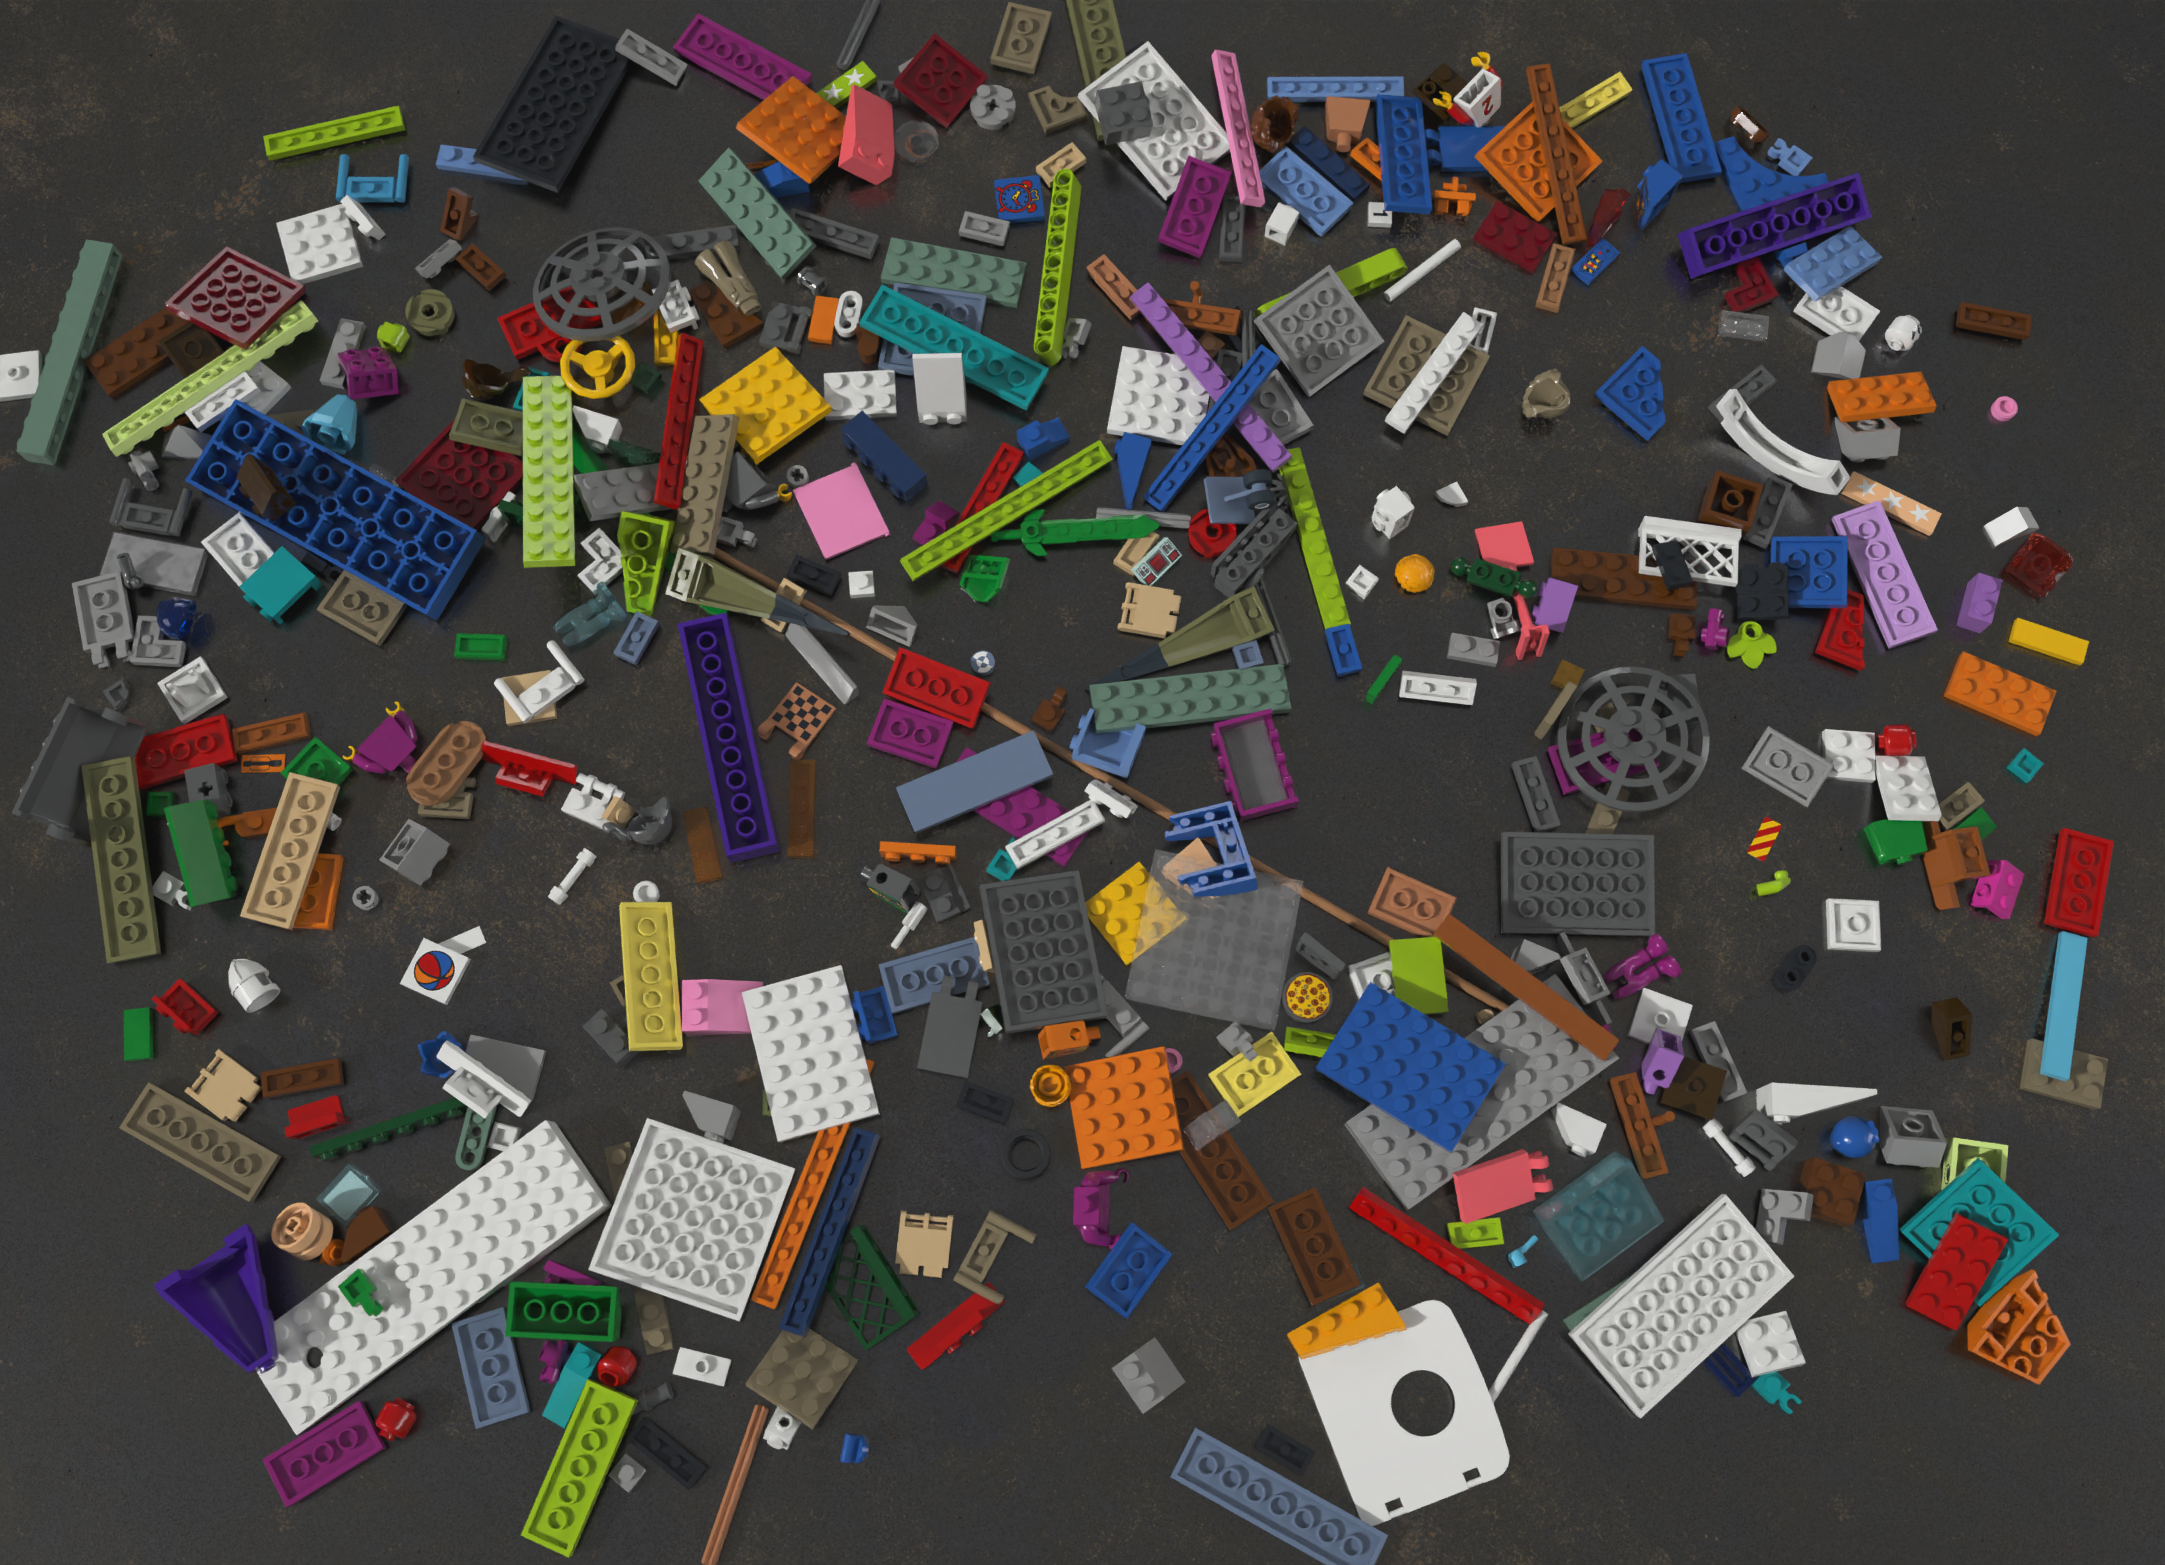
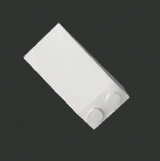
(940, 388)
(1790, 1101)

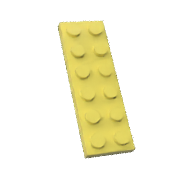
(650, 976)

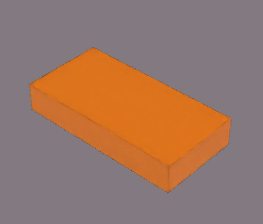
(823, 319)

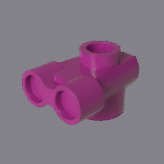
(1715, 634)
(554, 1355)

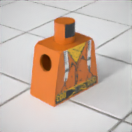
(1056, 1039)

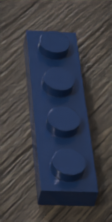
(1329, 164)

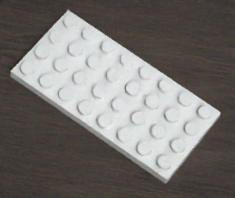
(1681, 1305)

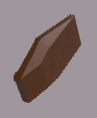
(1228, 459)

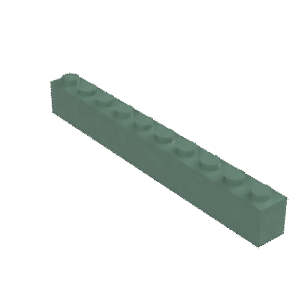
(70, 346)

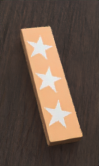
(1894, 504)

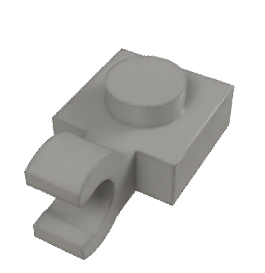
(732, 531)
(1236, 1040)

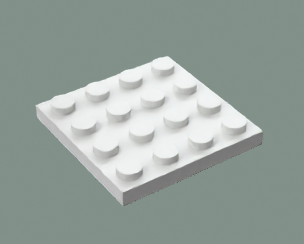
(1156, 397)

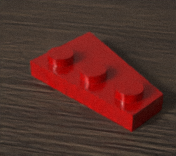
(1843, 633)

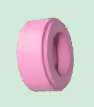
(2004, 408)
(1174, 1060)

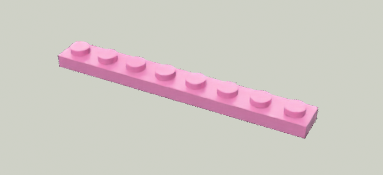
(1238, 128)

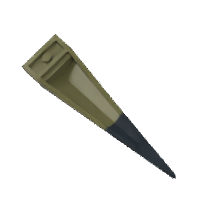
(712, 584)
(1223, 627)

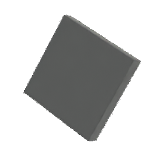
(1319, 956)

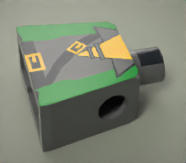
(891, 886)

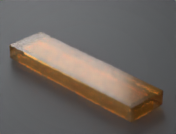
(802, 809)

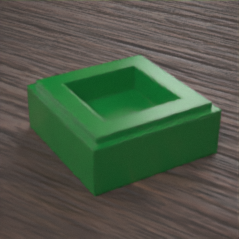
(157, 802)

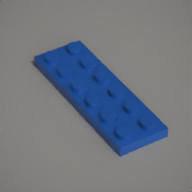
(1681, 117)
(1403, 154)

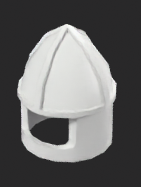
(251, 984)

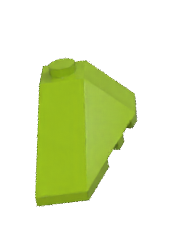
(644, 553)

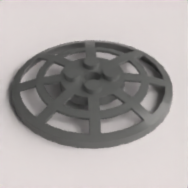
(601, 288)
(1629, 752)

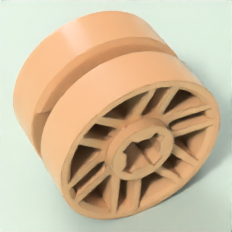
(302, 1231)

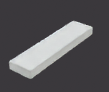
(1055, 834)

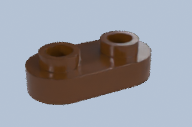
(1744, 119)

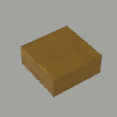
(1567, 673)

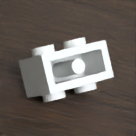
(1392, 511)

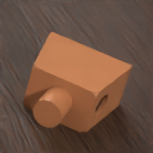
(1345, 120)

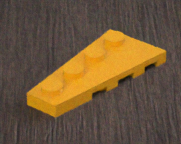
(1354, 1320)

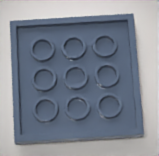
(959, 306)

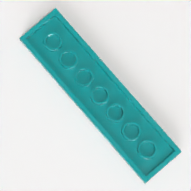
(929, 332)

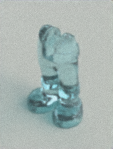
(578, 616)

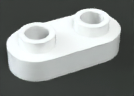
(848, 315)

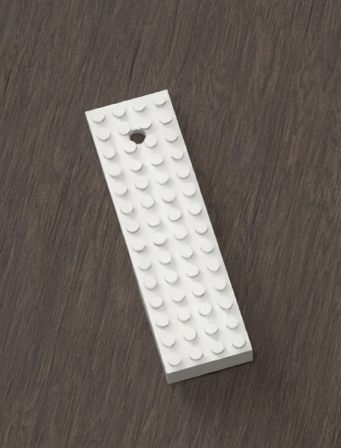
(433, 1272)

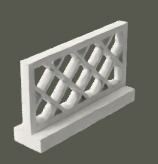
(1689, 535)

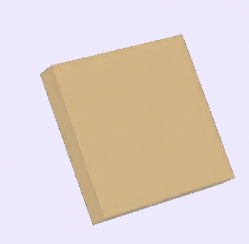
(518, 685)

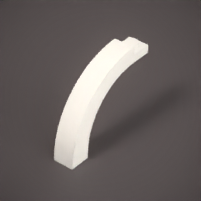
(1775, 454)

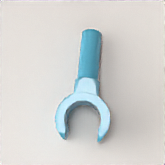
(1516, 1257)

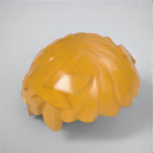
(1415, 573)
(1050, 1085)

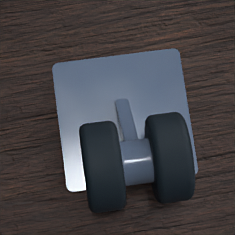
(1235, 498)

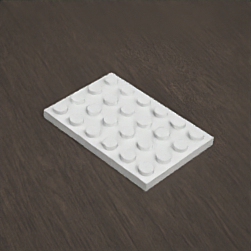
(1179, 120)
(810, 1053)

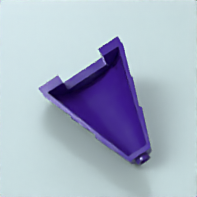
(228, 1301)

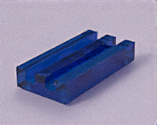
(1723, 1378)

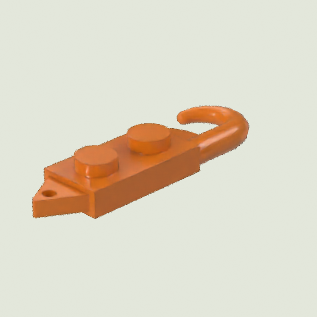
(250, 824)

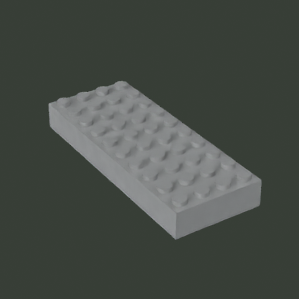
(1538, 1073)

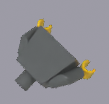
(749, 486)

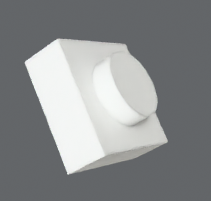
(861, 584)

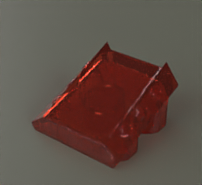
(1606, 214)
(2039, 564)

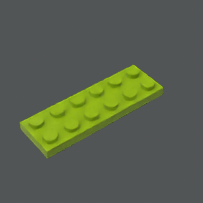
(579, 1468)

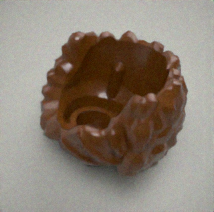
(1274, 123)

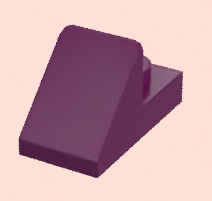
(937, 521)

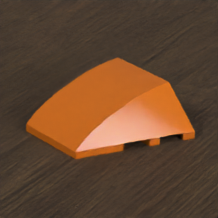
(2019, 1329)

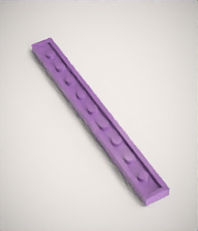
(1208, 374)

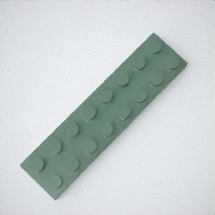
(1189, 698)

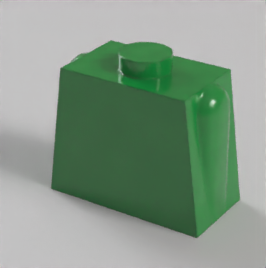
(1896, 840)

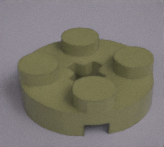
(435, 324)

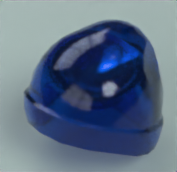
(176, 616)

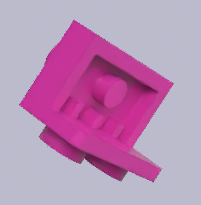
(1999, 889)

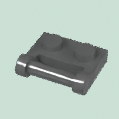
(778, 326)
(1766, 1134)

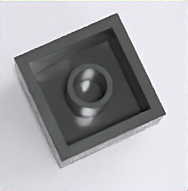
(1123, 113)

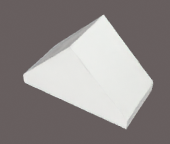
(2011, 526)

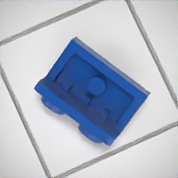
(875, 1015)

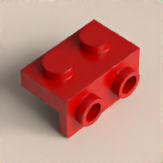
(185, 1008)

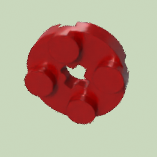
(1211, 545)

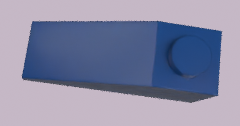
(782, 181)
(1131, 461)
(1880, 1220)

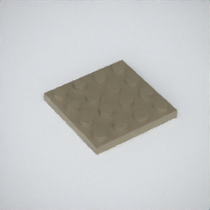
(1404, 360)

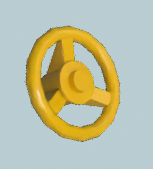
(599, 367)

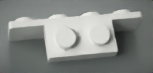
(477, 1085)

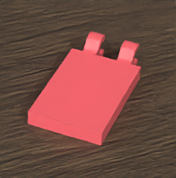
(1500, 1184)

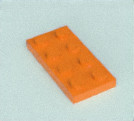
(1881, 397)
(2000, 693)

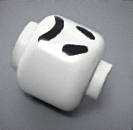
(1903, 333)

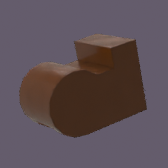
(868, 345)

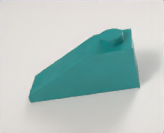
(568, 1389)

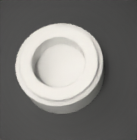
(646, 892)

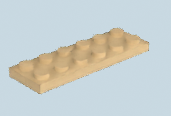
(290, 851)

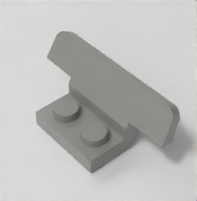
(1585, 977)

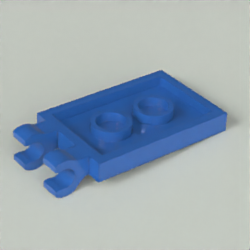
(1458, 147)

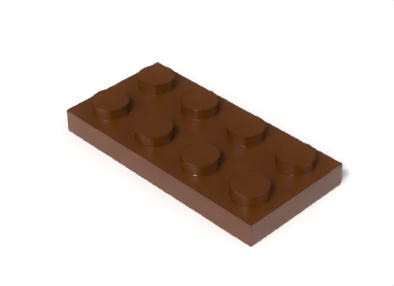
(1314, 1246)

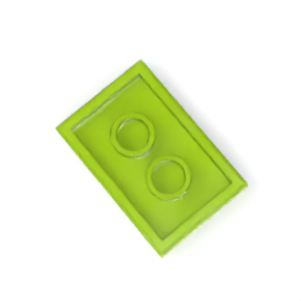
(1419, 974)

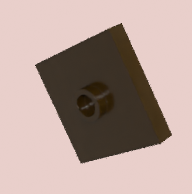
(191, 348)
(1695, 1088)

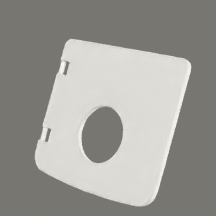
(1372, 1449)

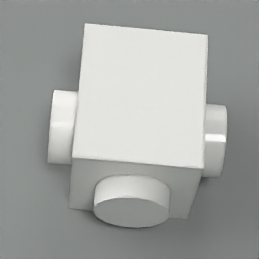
(781, 1429)

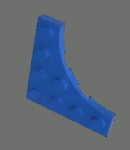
(1754, 183)

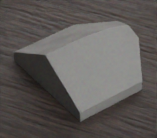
(1839, 356)

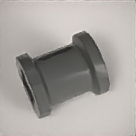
(812, 280)

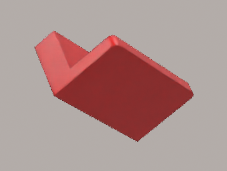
(315, 1118)

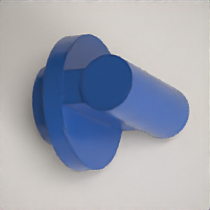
(854, 1448)

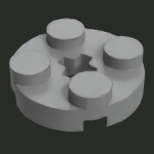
(989, 95)

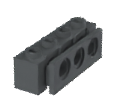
(1257, 553)

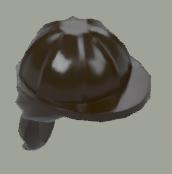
(486, 381)

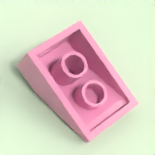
(715, 1006)

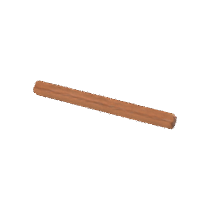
(735, 1485)

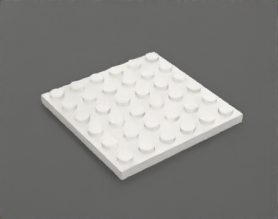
(692, 1219)

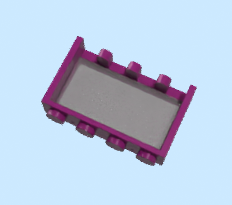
(1254, 765)

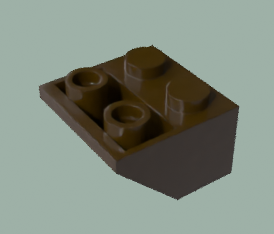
(1443, 80)

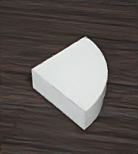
(1452, 495)

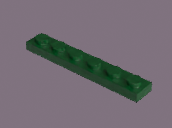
(379, 1132)

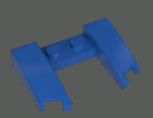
(1220, 822)

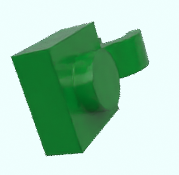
(359, 1290)

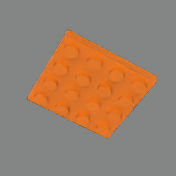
(797, 129)
(1519, 163)
(1124, 1108)

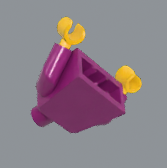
(387, 745)

